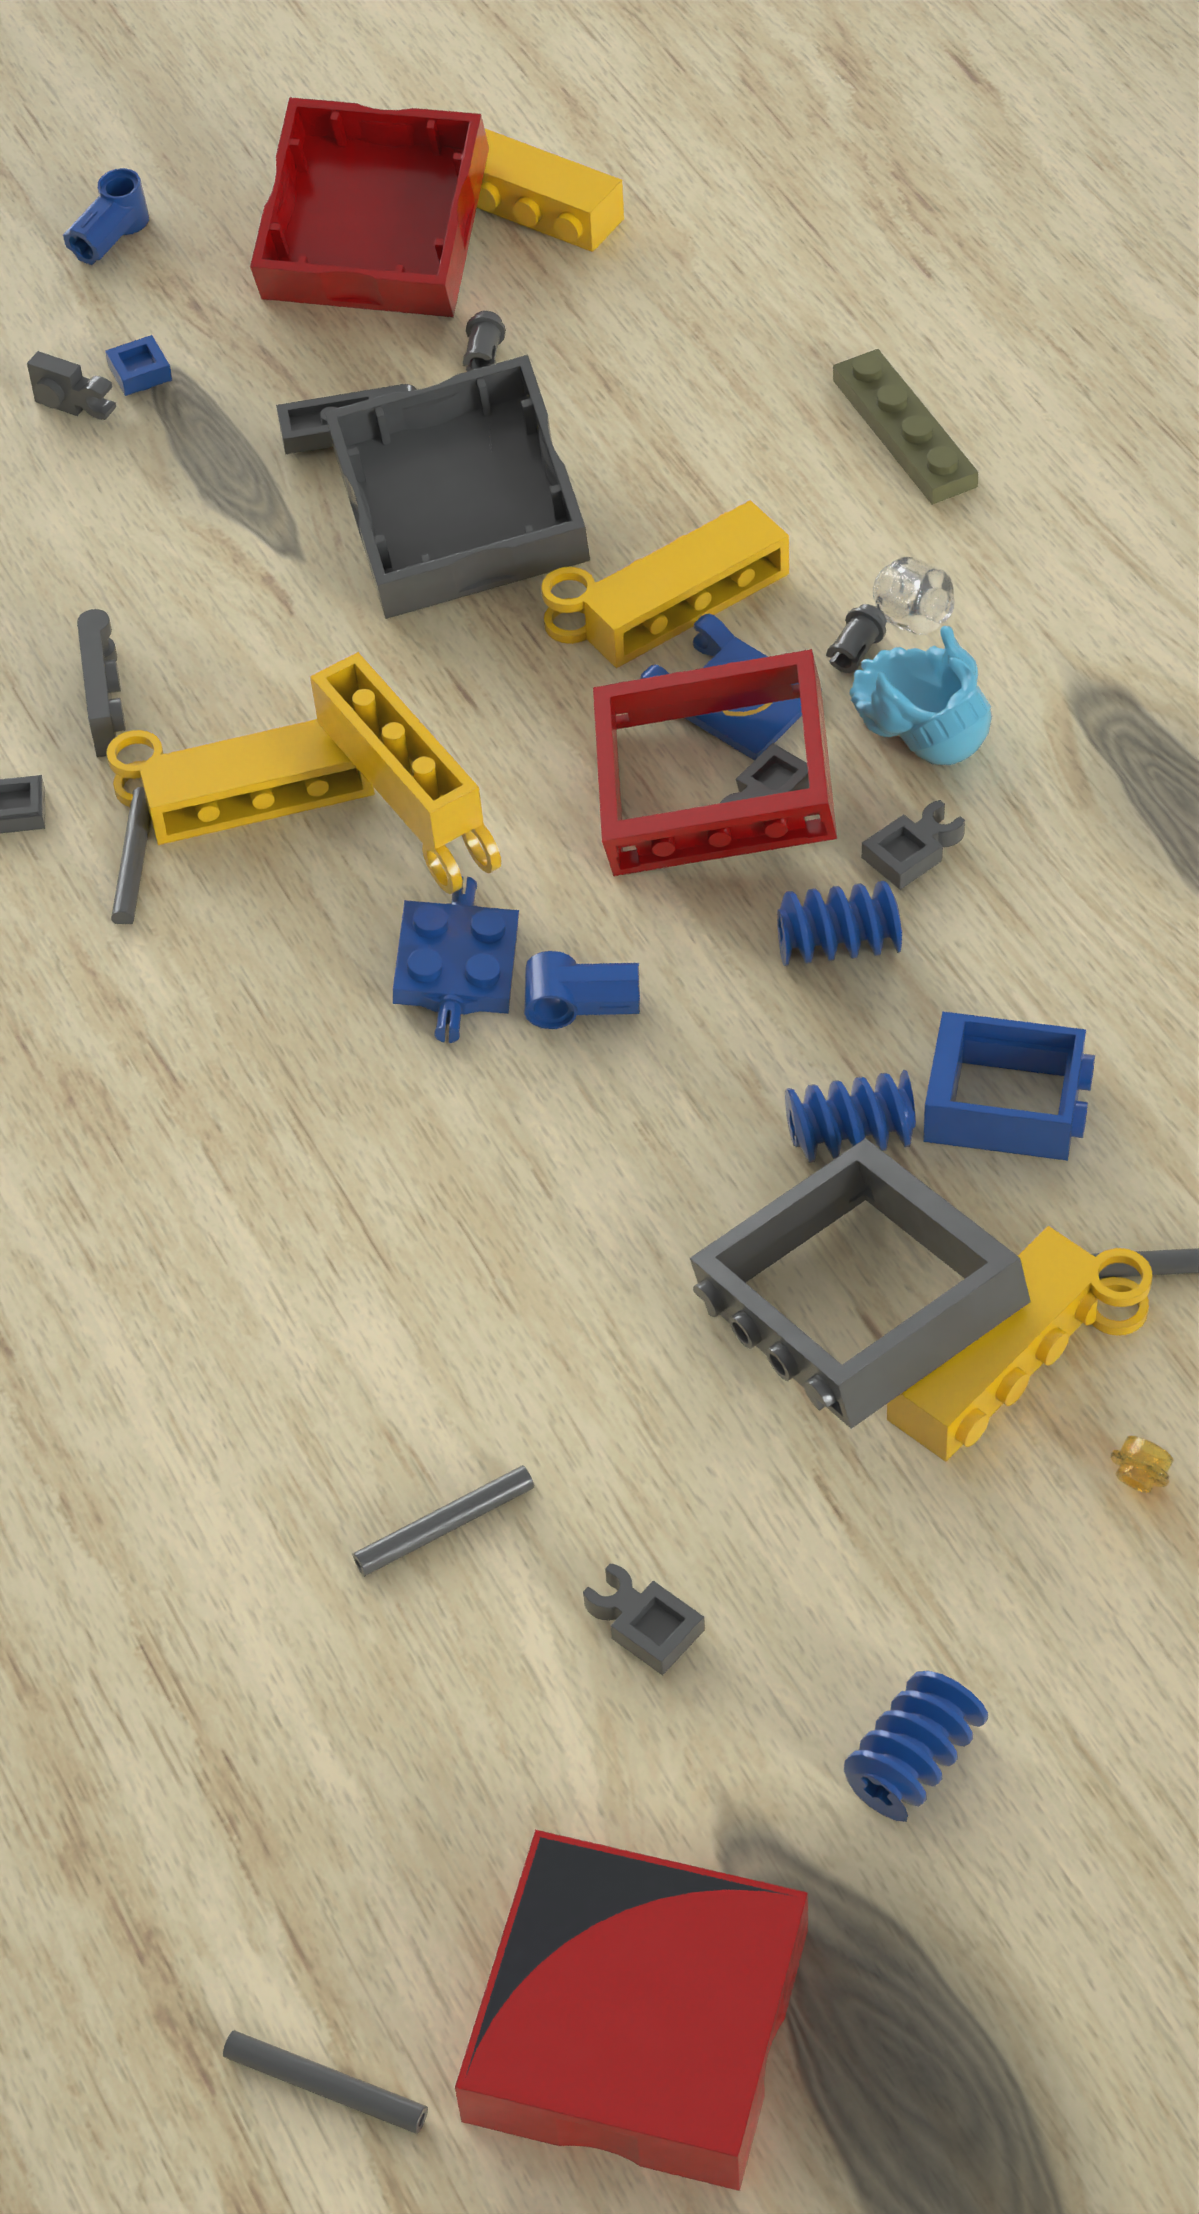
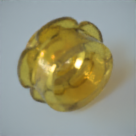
(1142, 1464)

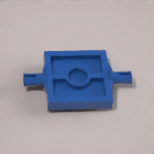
(455, 958)

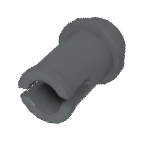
(484, 334)
(862, 629)

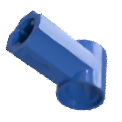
(115, 212)
(562, 989)

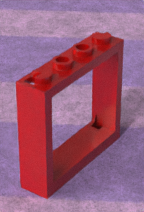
(725, 827)

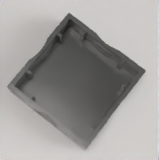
(440, 506)

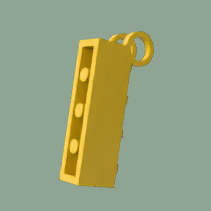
(550, 193)
(672, 585)
(404, 766)
(237, 779)
(1064, 1288)

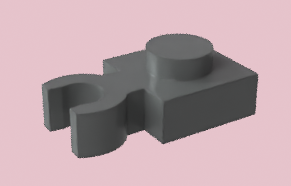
(63, 387)
(771, 774)
(909, 848)
(647, 1623)

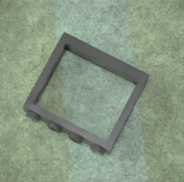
(853, 1391)

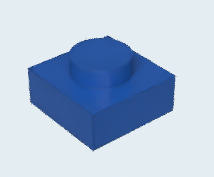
(138, 365)

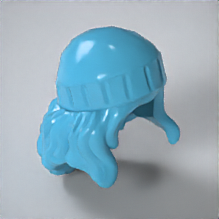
(925, 700)

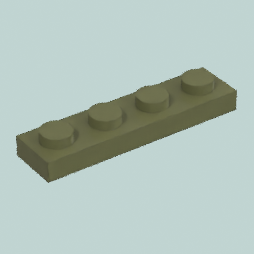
(905, 426)

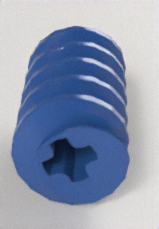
(838, 921)
(852, 1116)
(911, 1741)

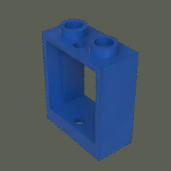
(1014, 1047)

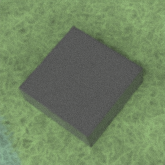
(22, 804)

